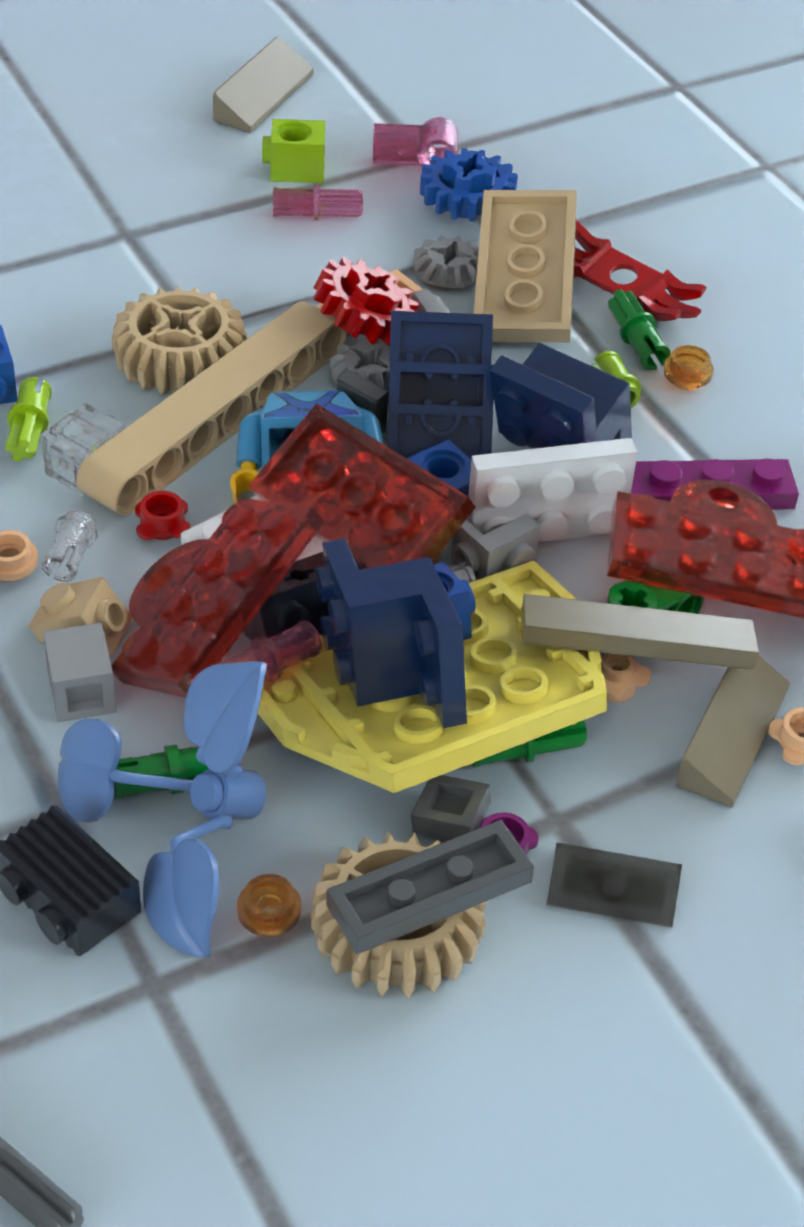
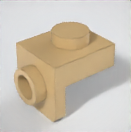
(79, 605)

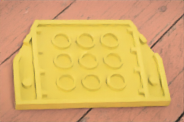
(510, 697)

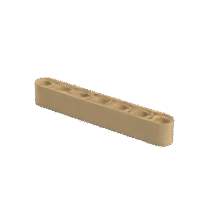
(208, 408)

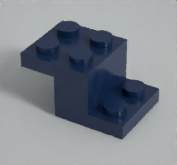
(440, 382)
(558, 401)
(393, 632)

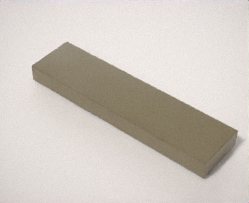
(639, 631)

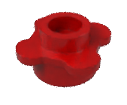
(161, 516)

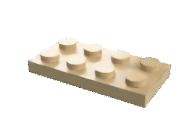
(527, 264)

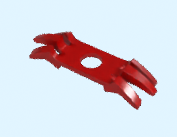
(649, 287)

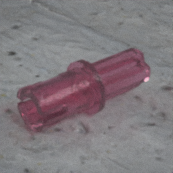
(317, 202)
(281, 649)

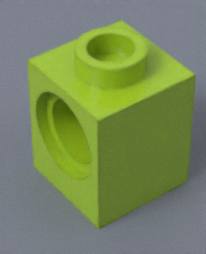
(295, 150)

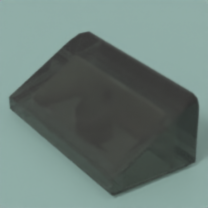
(614, 885)

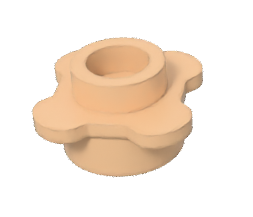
(623, 676)
(790, 735)

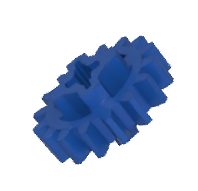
(460, 180)

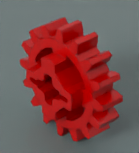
(361, 298)

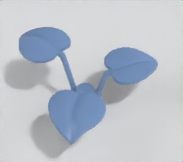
(220, 719)

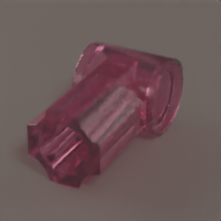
(414, 143)

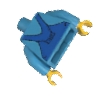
(269, 427)

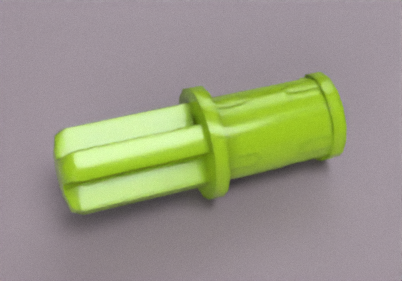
(28, 419)

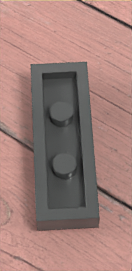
(429, 886)

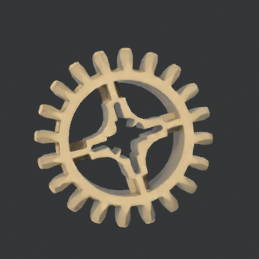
(174, 337)
(406, 960)

